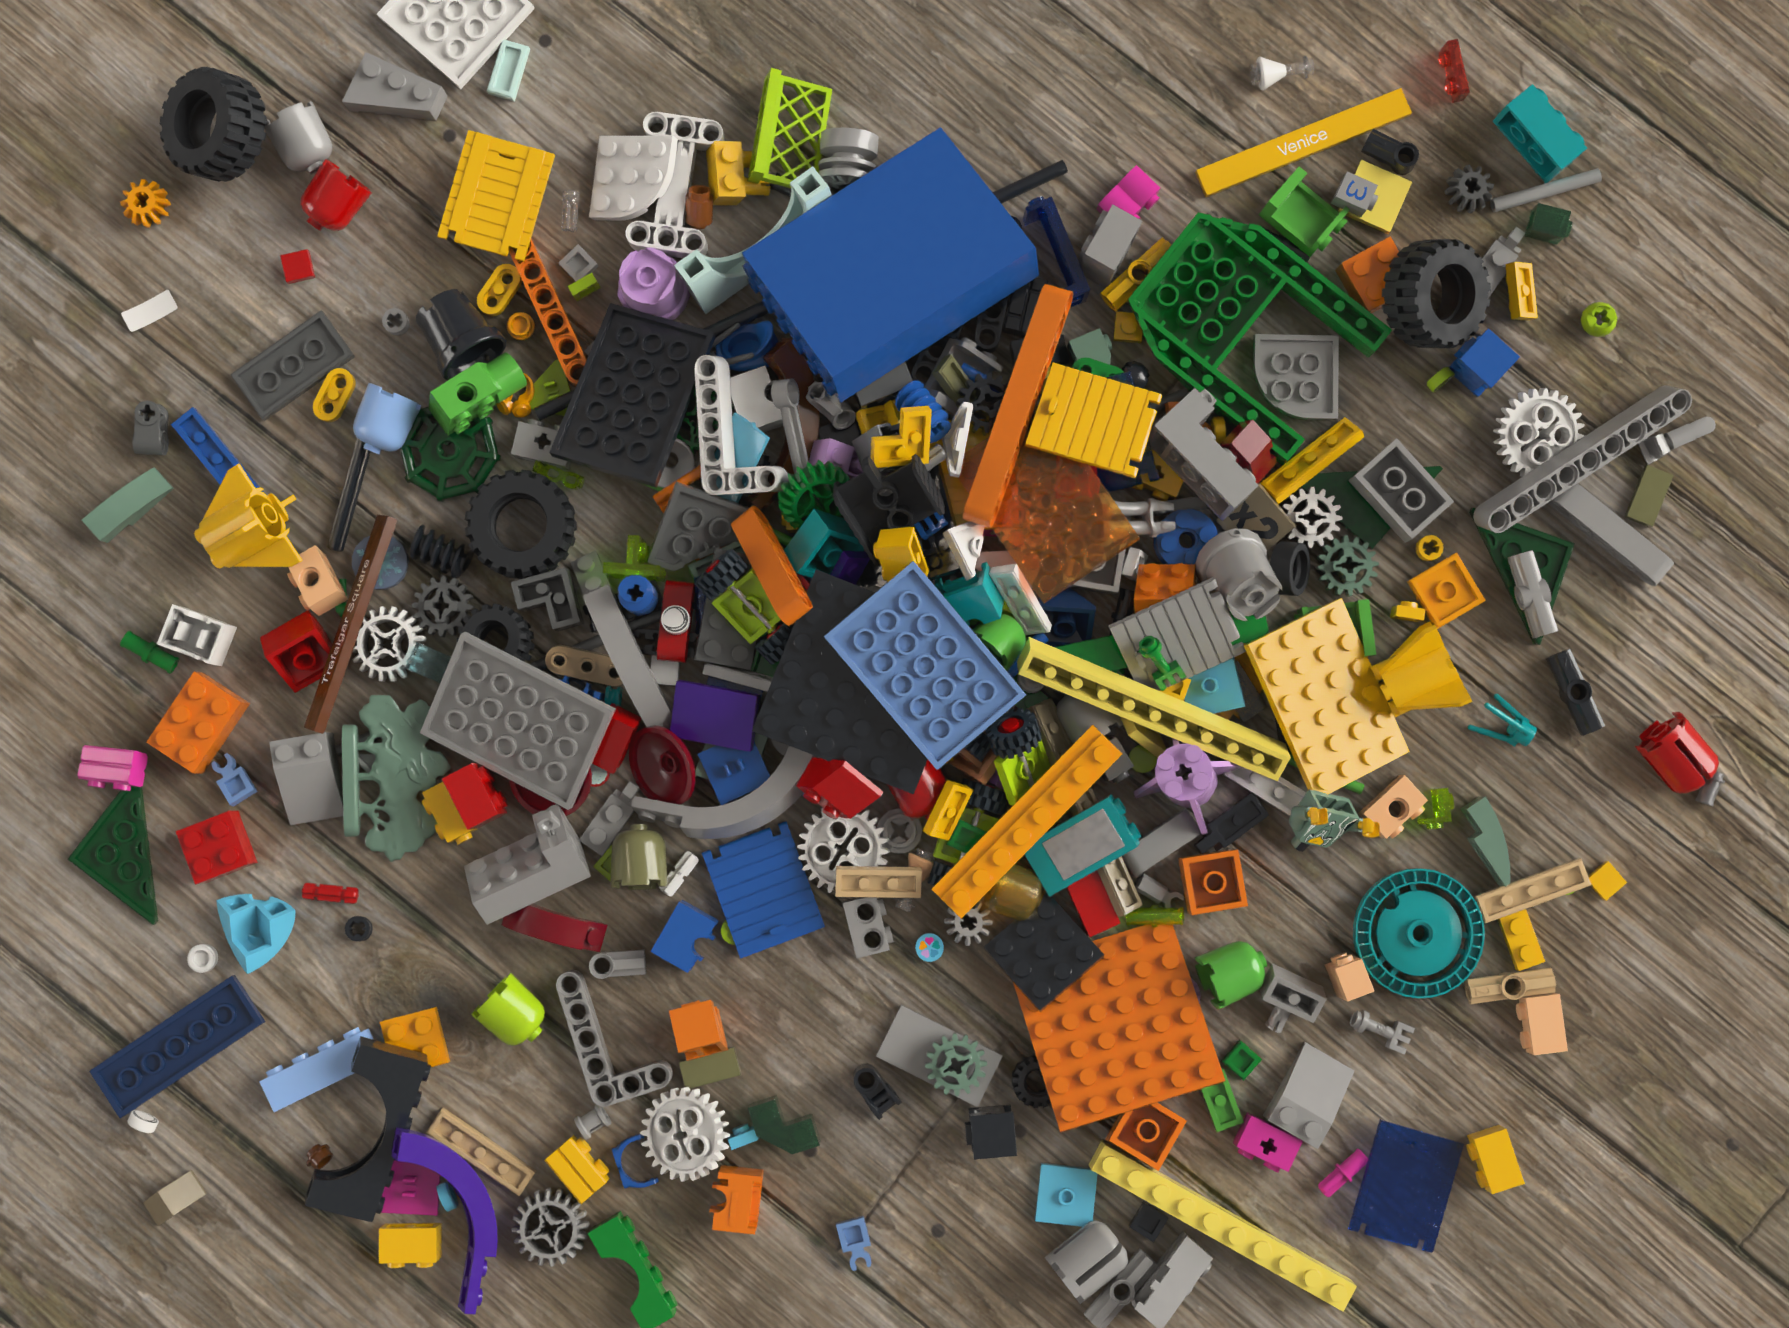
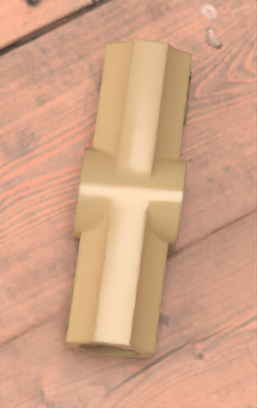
(1493, 987)

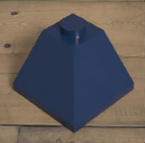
(1070, 618)

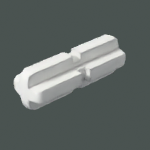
(682, 868)

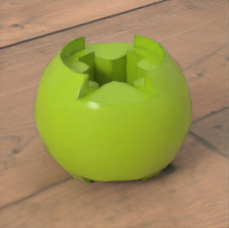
(1608, 318)

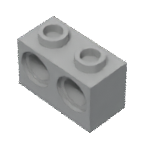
(860, 927)

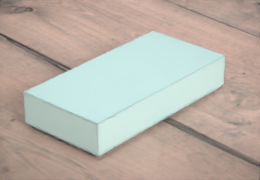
(508, 70)

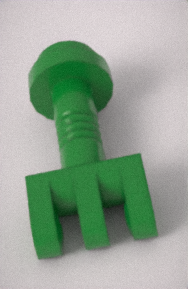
(1150, 648)

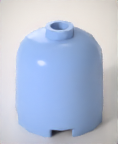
(384, 419)

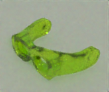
(543, 469)

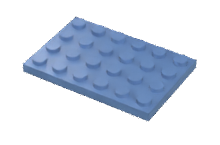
(925, 665)

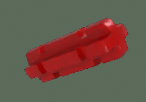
(330, 893)

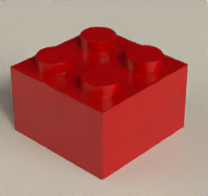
(475, 795)
(216, 847)

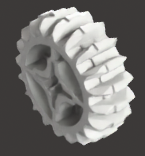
(378, 651)

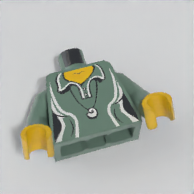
(1324, 819)

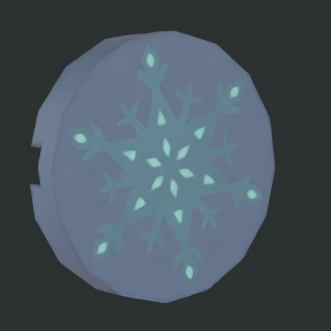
(393, 567)

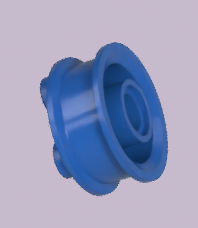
(1188, 522)

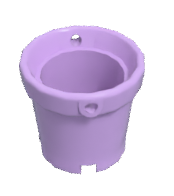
(652, 284)

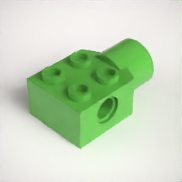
(481, 389)

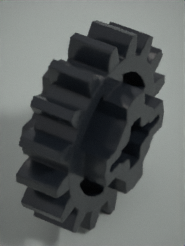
(983, 393)

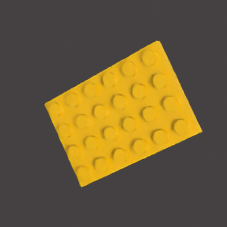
(1326, 698)

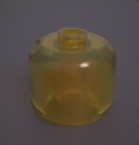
(1015, 894)

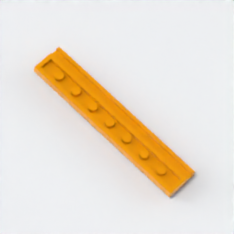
(1026, 821)

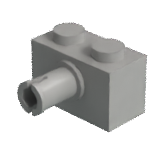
(1290, 995)

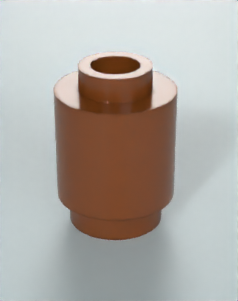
(699, 207)

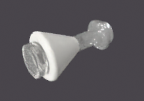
(1267, 72)

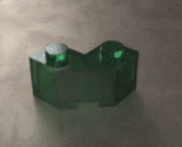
(790, 1136)

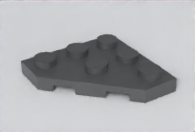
(693, 527)

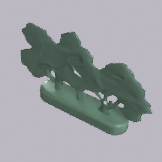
(401, 770)

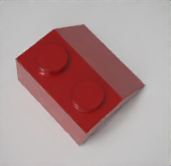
(298, 650)
(837, 788)

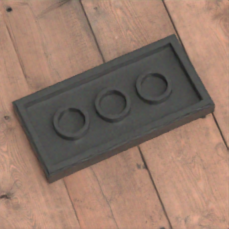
(292, 365)

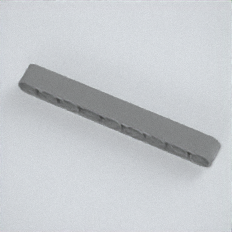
(1570, 462)

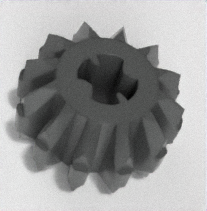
(1479, 189)

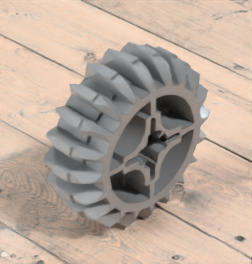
(554, 1239)

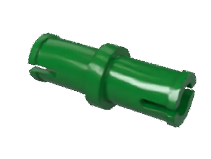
(149, 652)

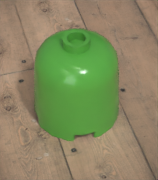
(1002, 638)
(1231, 972)

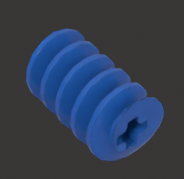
(916, 395)
(633, 585)

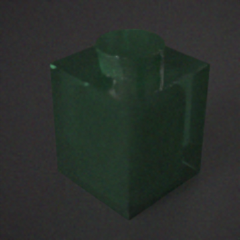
(1548, 224)

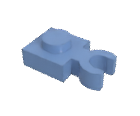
(235, 782)
(853, 1237)

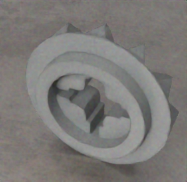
(899, 844)

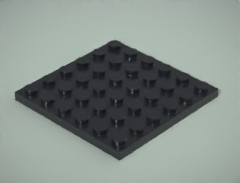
(825, 706)

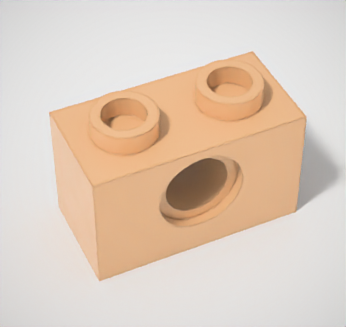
(326, 592)
(1407, 796)

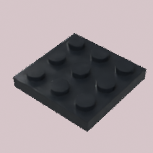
(1044, 953)

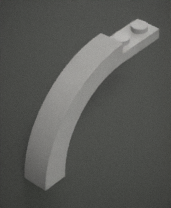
(620, 642)
(738, 816)

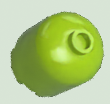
(511, 1012)

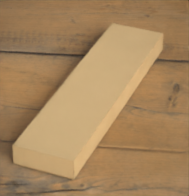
(1532, 890)
(481, 1151)

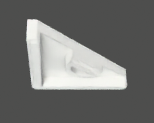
(955, 440)
(966, 546)

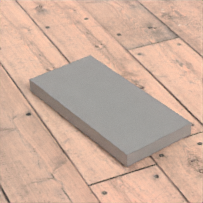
(913, 1036)

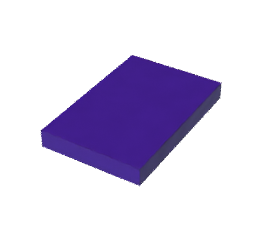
(714, 715)

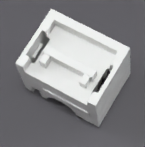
(750, 400)
(196, 635)

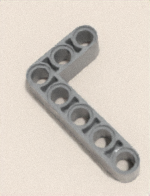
(599, 1050)

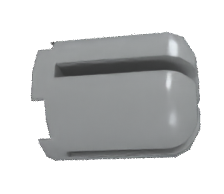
(1088, 1259)

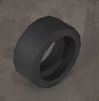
(1291, 566)

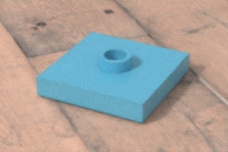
(1216, 688)
(1065, 1195)

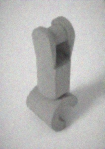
(1661, 444)

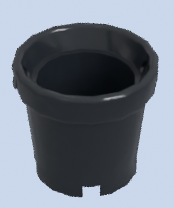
(458, 333)

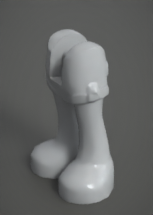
(1146, 509)

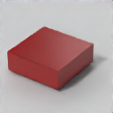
(297, 266)

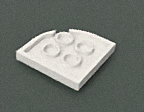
(630, 175)

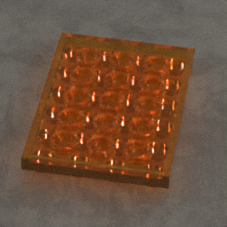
(1054, 518)

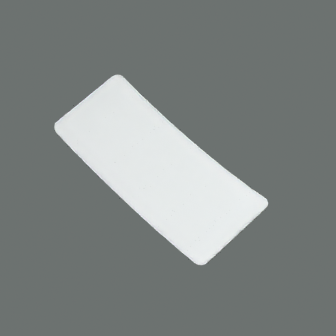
(149, 311)

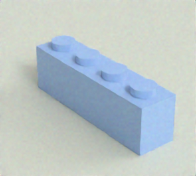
(313, 1072)

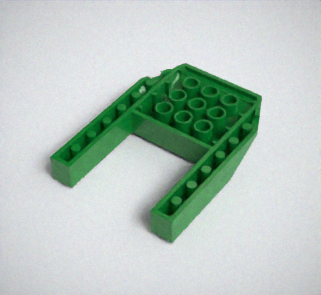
(1211, 294)

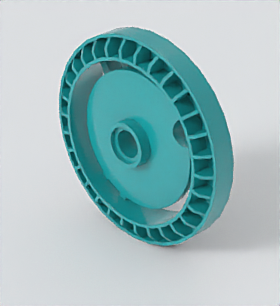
(1440, 938)

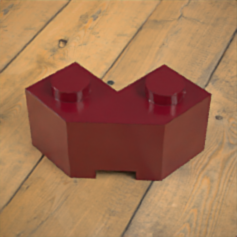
(1251, 448)

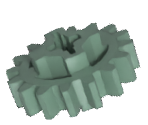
(1347, 577)
(943, 1069)

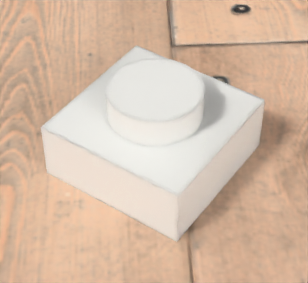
(1132, 561)

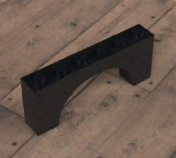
(359, 1187)

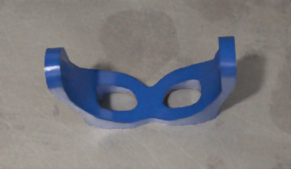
(626, 1180)

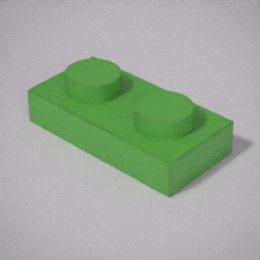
(1222, 1105)

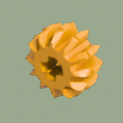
(136, 207)

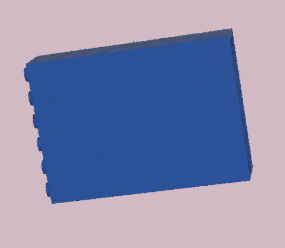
(890, 264)

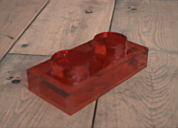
(1456, 81)

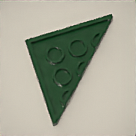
(1357, 513)
(1550, 554)
(119, 853)

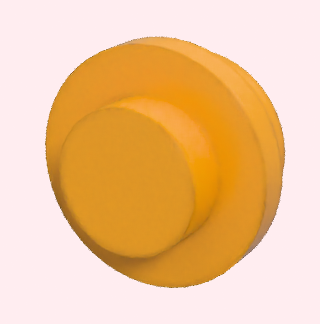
(520, 326)

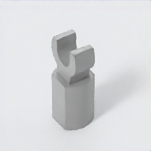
(1155, 890)

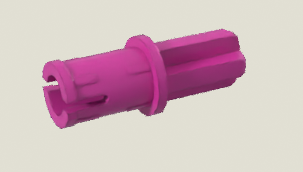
(1343, 1173)

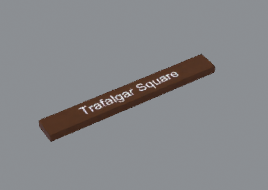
(350, 623)

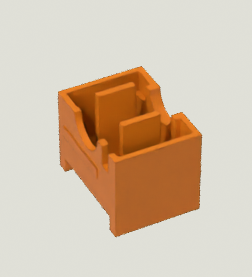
(698, 1029)
(743, 1196)

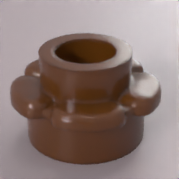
(319, 1156)

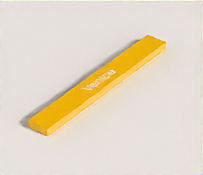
(1303, 142)

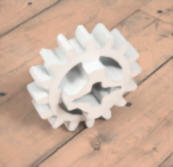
(1312, 504)

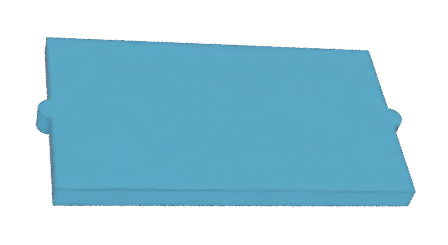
(748, 448)

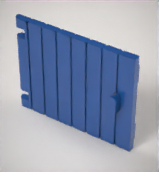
(762, 889)

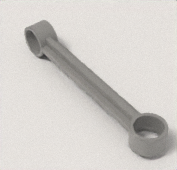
(786, 398)

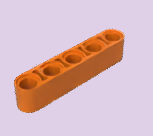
(771, 565)

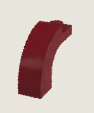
(557, 927)

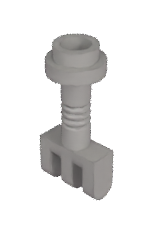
(1361, 1021)

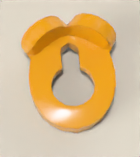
(521, 407)

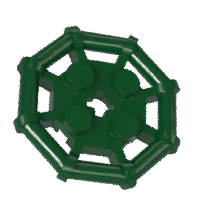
(453, 465)

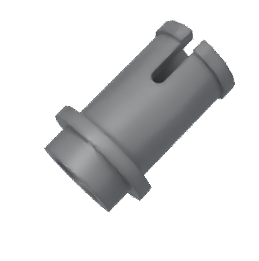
(1709, 791)

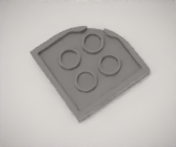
(1298, 374)

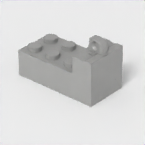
(1198, 457)
(528, 868)

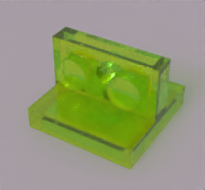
(636, 556)

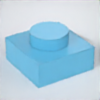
(741, 1136)

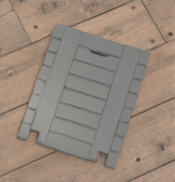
(1191, 628)

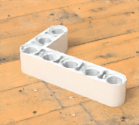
(724, 437)

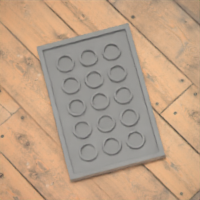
(517, 720)

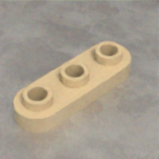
(573, 665)

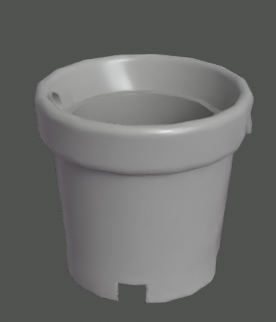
(1241, 572)

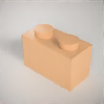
(1349, 976)
(1542, 1024)

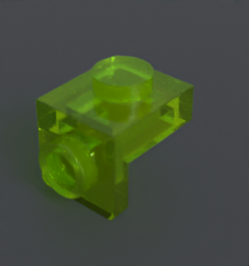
(1442, 805)

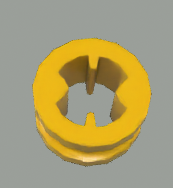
(1425, 540)

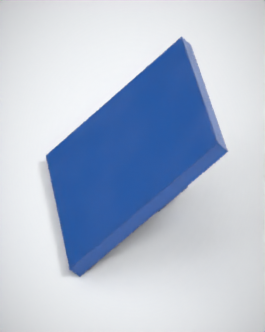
(733, 771)

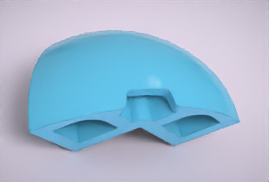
(255, 927)

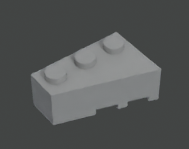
(1172, 1280)

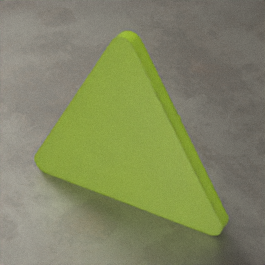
(550, 385)

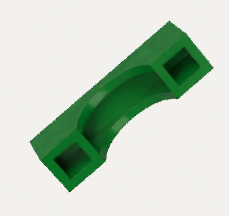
(616, 1239)

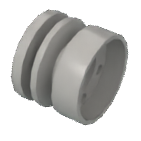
(847, 155)

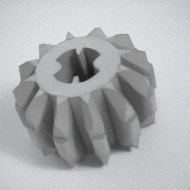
(965, 931)

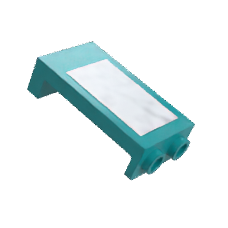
(1083, 844)

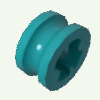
(613, 695)

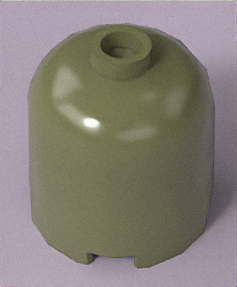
(638, 859)

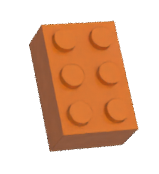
(198, 722)

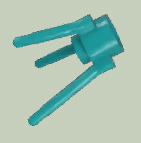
(1519, 728)

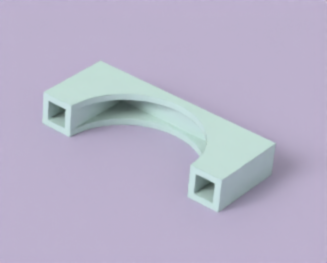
(717, 279)

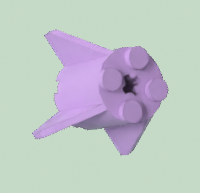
(1191, 792)

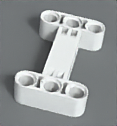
(671, 207)

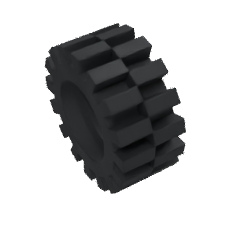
(1020, 1086)

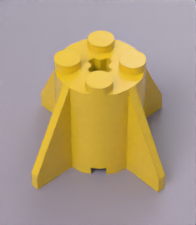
(246, 526)
(1421, 674)

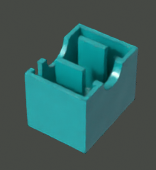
(973, 598)

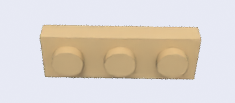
(878, 882)

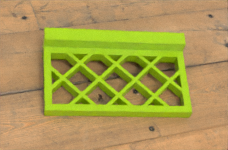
(767, 123)

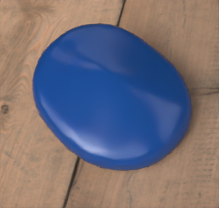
(748, 338)

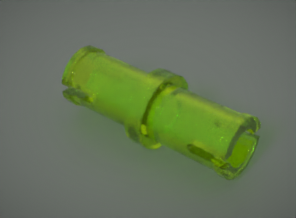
(1155, 916)

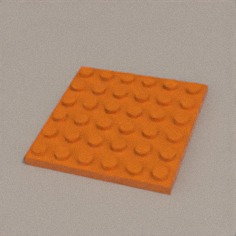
(1123, 1031)

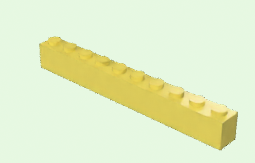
(1152, 709)
(1222, 1225)

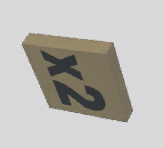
(1260, 515)

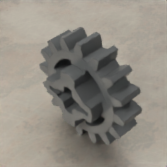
(442, 595)

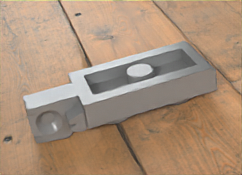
(1501, 253)
(610, 819)

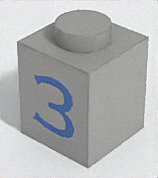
(1355, 194)

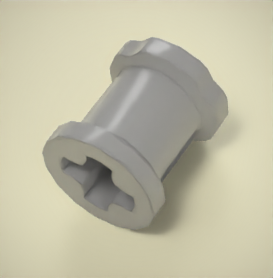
(592, 1121)

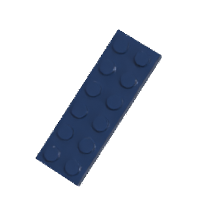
(177, 1046)

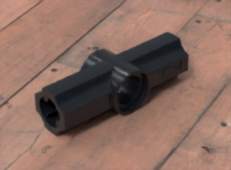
(1584, 708)

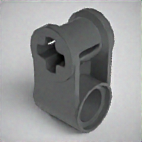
(150, 433)

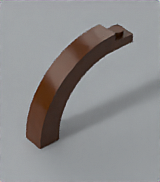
(789, 364)

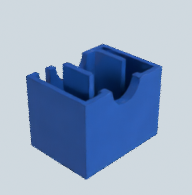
(1482, 362)
(680, 933)

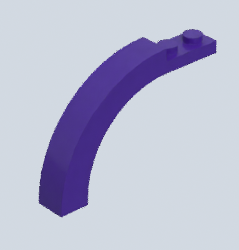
(481, 1220)

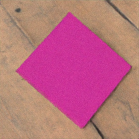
(412, 1190)

